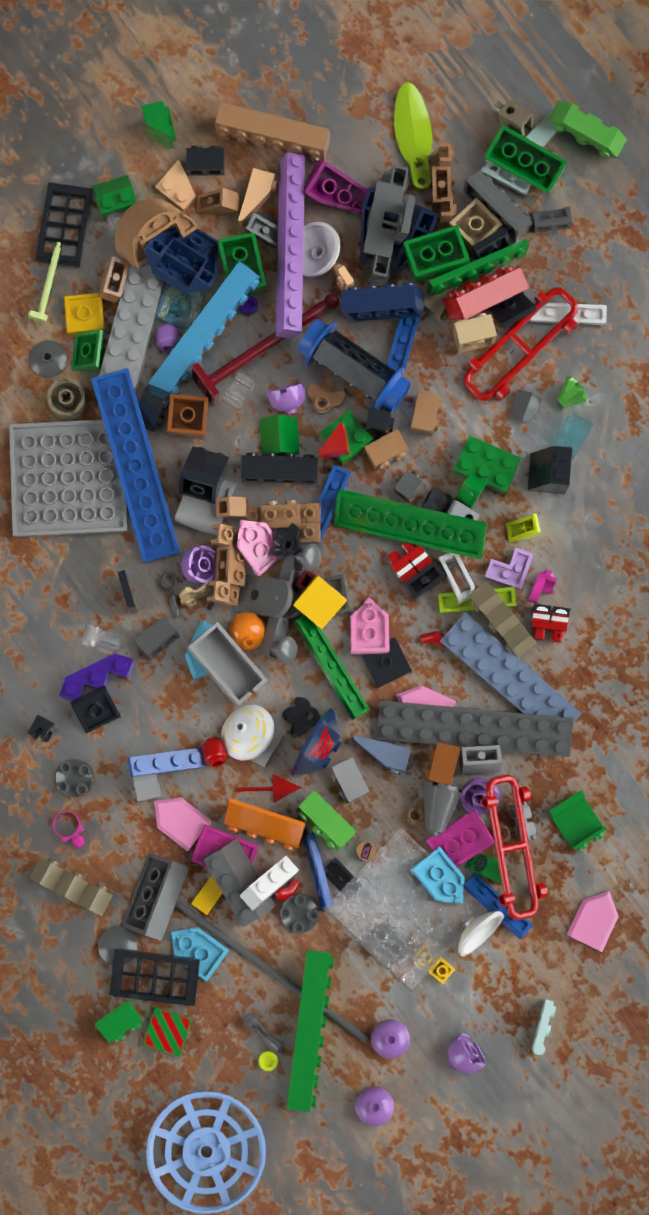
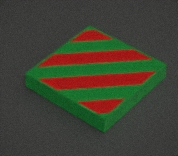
(167, 1031)

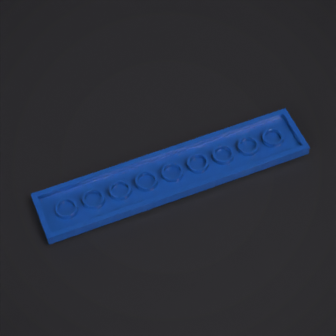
(135, 465)

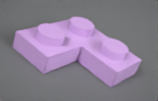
(513, 574)

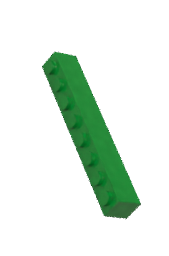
(309, 1030)

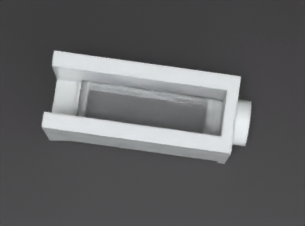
(457, 576)

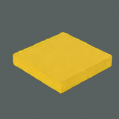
(84, 313)
(319, 602)

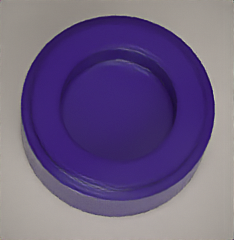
(250, 306)

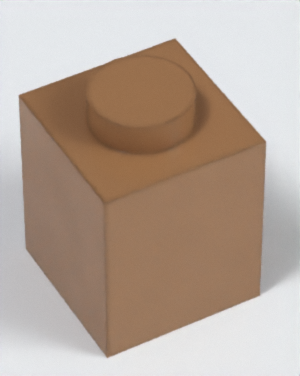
(231, 507)

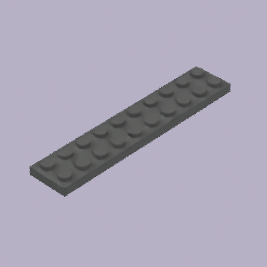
(475, 728)

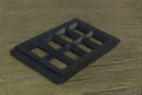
(68, 190)
(191, 981)

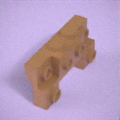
(441, 183)
(276, 515)
(229, 567)

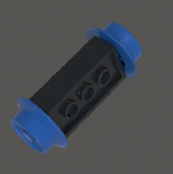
(354, 365)

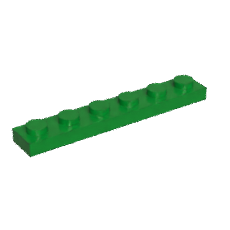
(475, 268)
(332, 667)

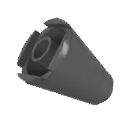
(439, 806)

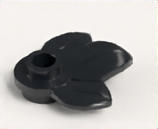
(286, 541)
(298, 716)

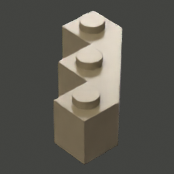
(502, 619)
(71, 886)

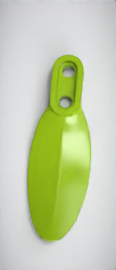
(413, 134)

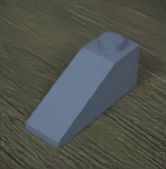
(387, 754)

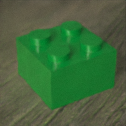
(356, 434)

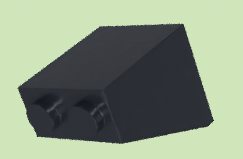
(550, 470)
(203, 474)

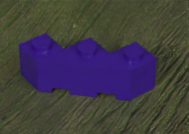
(96, 675)

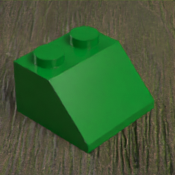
(114, 196)
(119, 1022)

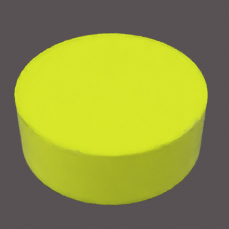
(268, 1061)

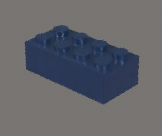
(382, 303)

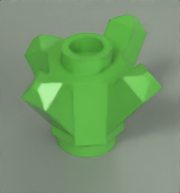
(571, 393)

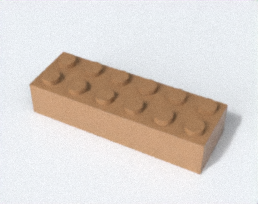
(271, 132)

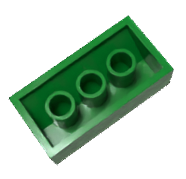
(526, 159)

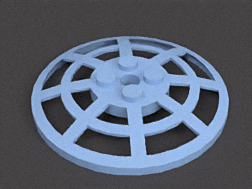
(206, 1165)

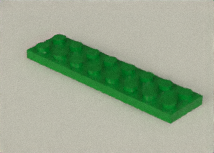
(410, 524)

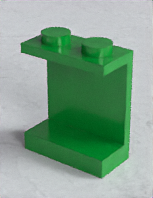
(577, 822)

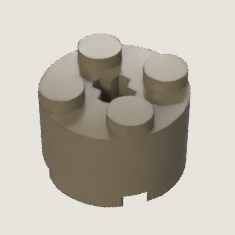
(64, 389)

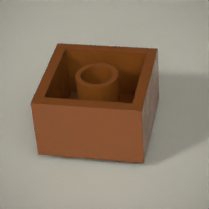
(187, 416)
(443, 764)

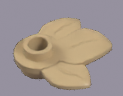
(189, 596)

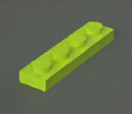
(449, 604)

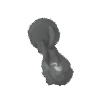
(274, 1044)

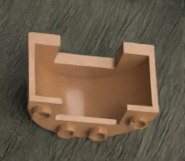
(144, 222)

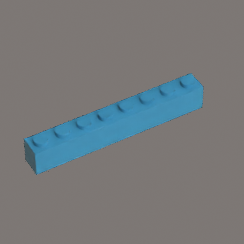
(205, 328)

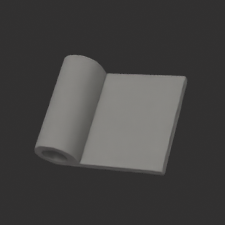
(202, 514)

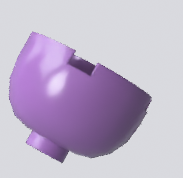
(287, 397)
(199, 564)
(473, 793)
(390, 1039)
(465, 1056)
(374, 1106)

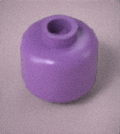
(167, 337)

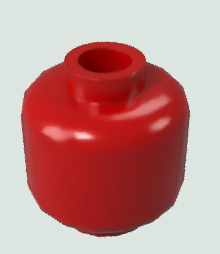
(214, 752)

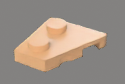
(177, 187)
(342, 275)

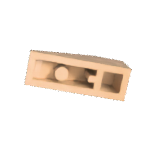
(258, 192)

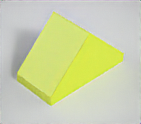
(523, 528)

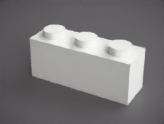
(269, 883)

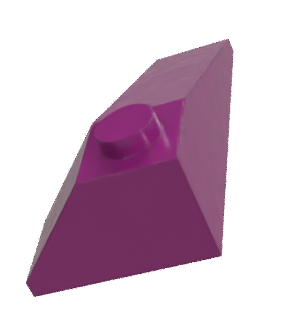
(334, 188)

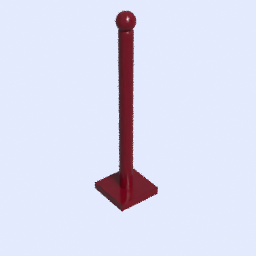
(207, 383)

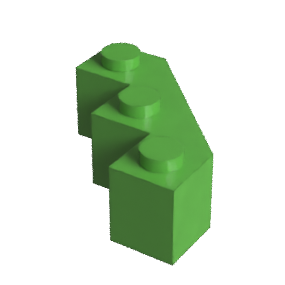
(587, 129)

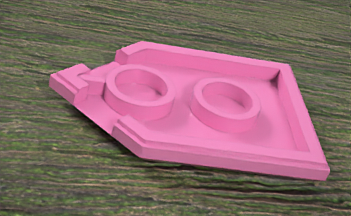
(255, 545)
(369, 629)
(424, 696)
(180, 821)
(594, 921)

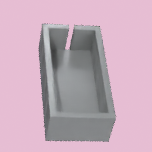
(226, 664)

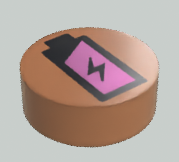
(366, 851)

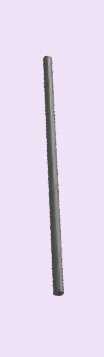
(266, 967)

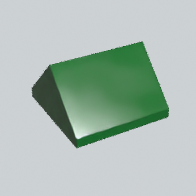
(88, 351)
(279, 435)

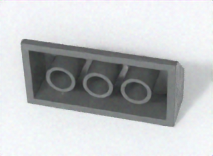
(494, 199)
(234, 875)
(155, 896)

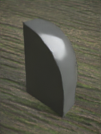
(525, 405)

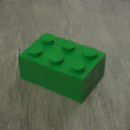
(242, 249)
(435, 253)
(487, 464)

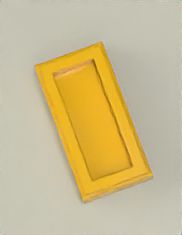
(207, 896)

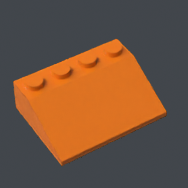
(264, 823)

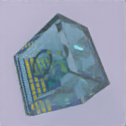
(179, 307)

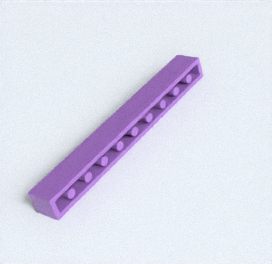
(290, 246)

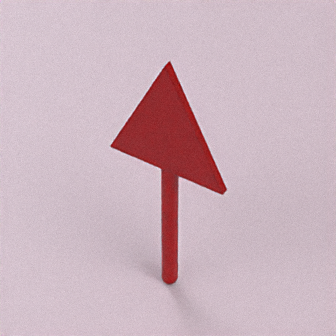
(281, 788)

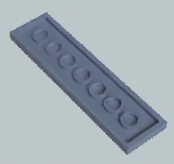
(505, 671)

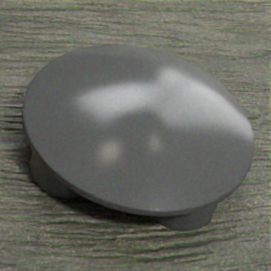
(74, 778)
(299, 913)
(116, 938)

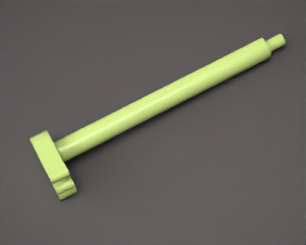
(40, 316)

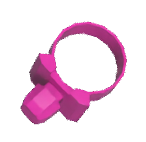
(544, 582)
(78, 841)

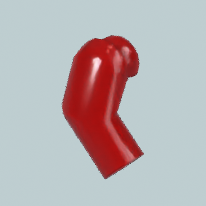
(434, 637)
(285, 893)

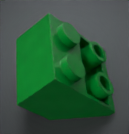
(159, 123)

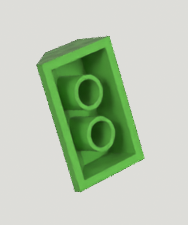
(325, 821)

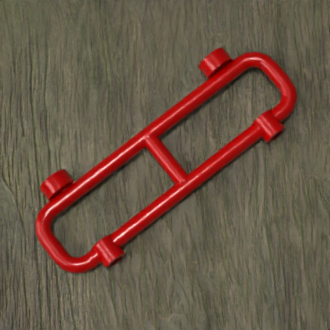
(500, 390)
(536, 891)

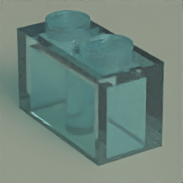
(574, 433)

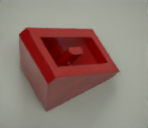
(336, 444)

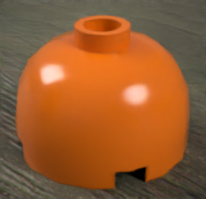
(246, 631)

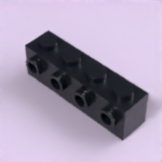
(279, 468)

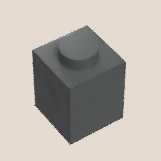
(408, 485)

